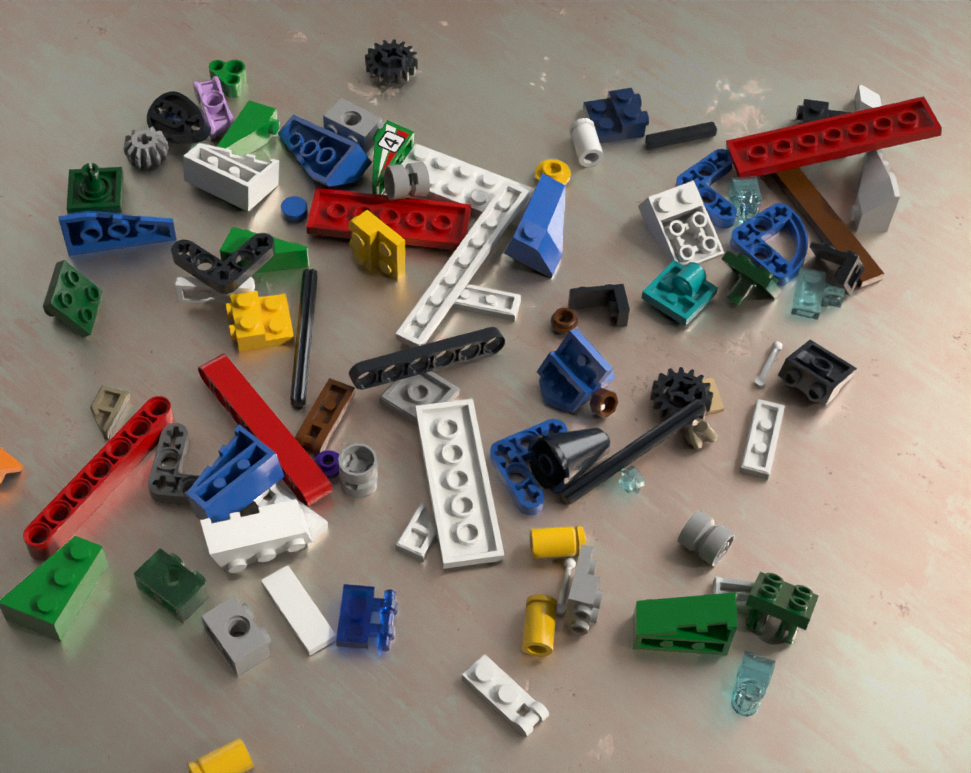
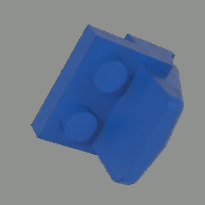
(573, 373)

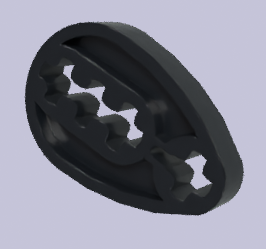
(184, 109)

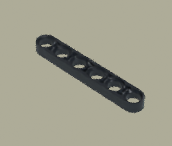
(428, 361)

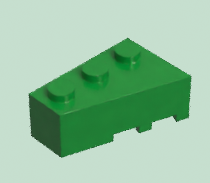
(57, 589)
(686, 624)

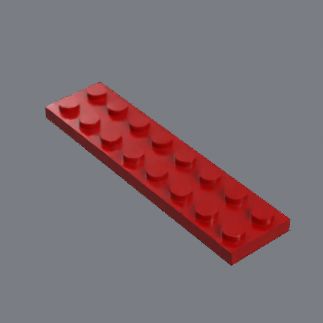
(833, 138)

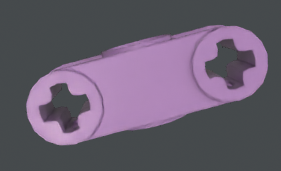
(214, 105)

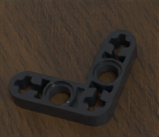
(221, 269)

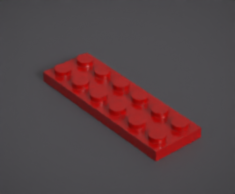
(415, 220)

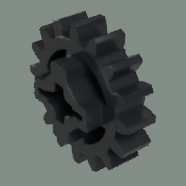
(391, 62)
(681, 391)

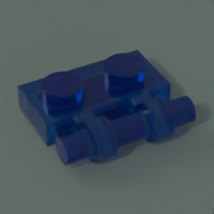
(356, 617)

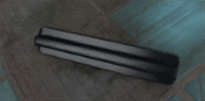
(681, 135)

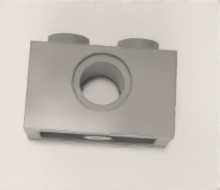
(352, 123)
(240, 652)

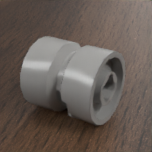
(408, 180)
(358, 470)
(708, 539)

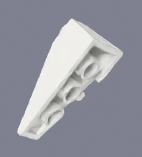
(875, 195)

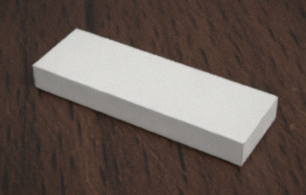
(488, 302)
(762, 439)
(298, 610)

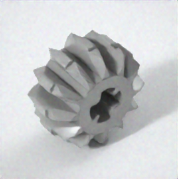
(145, 148)

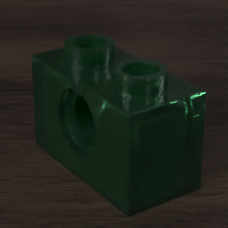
(179, 599)

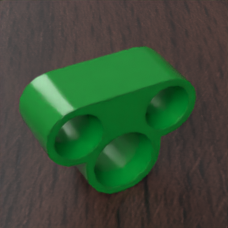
(231, 76)

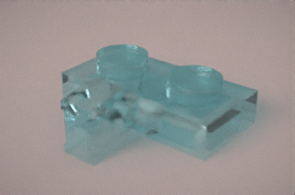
(813, 293)

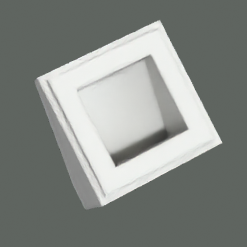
(866, 99)

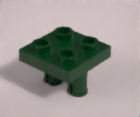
(783, 601)

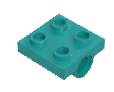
(680, 291)

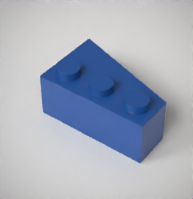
(235, 479)

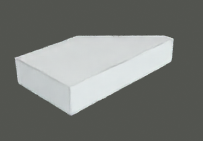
(417, 535)

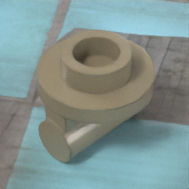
(699, 433)

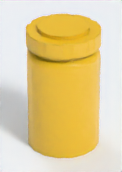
(556, 542)
(539, 625)
(226, 759)

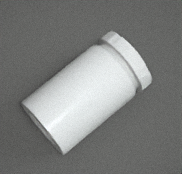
(586, 142)

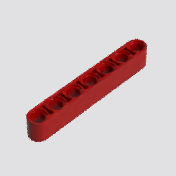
(254, 415)
(97, 490)

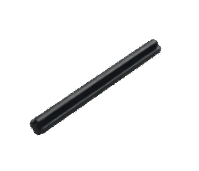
(303, 338)
(633, 451)

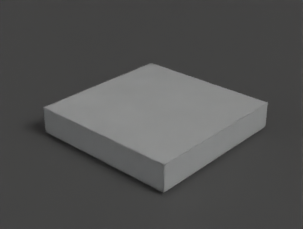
(417, 390)

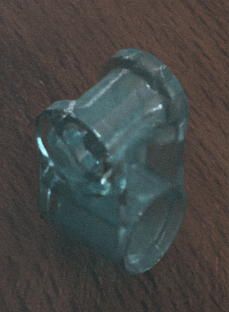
(745, 196)
(752, 680)

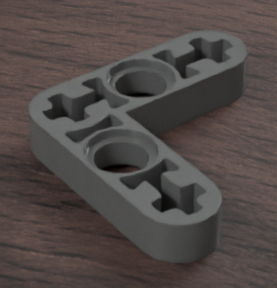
(171, 475)

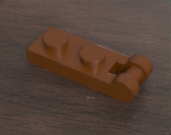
(325, 415)

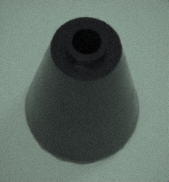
(566, 456)

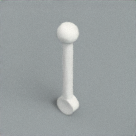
(760, 381)
(569, 564)

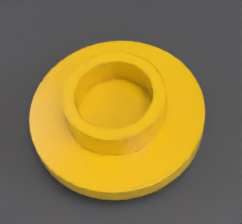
(555, 169)

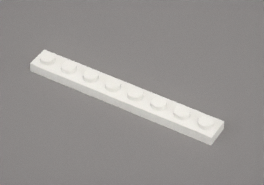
(462, 265)

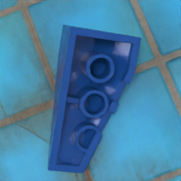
(324, 153)
(540, 230)
(105, 231)

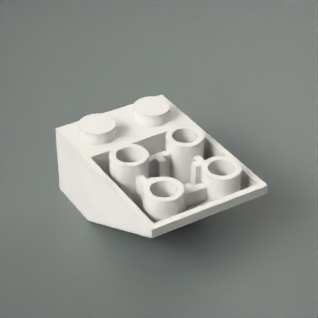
(681, 224)

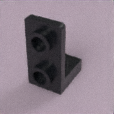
(850, 269)
(600, 296)

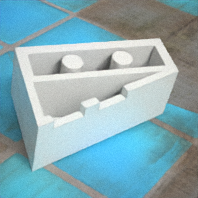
(230, 176)
(256, 536)

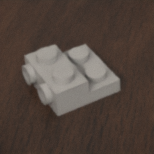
(584, 596)

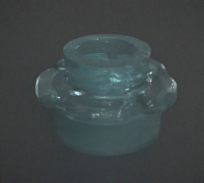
(631, 479)

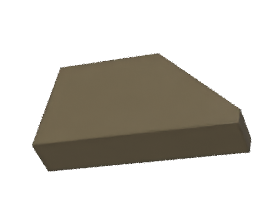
(108, 408)

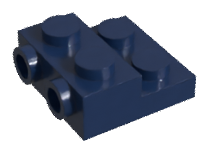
(617, 116)

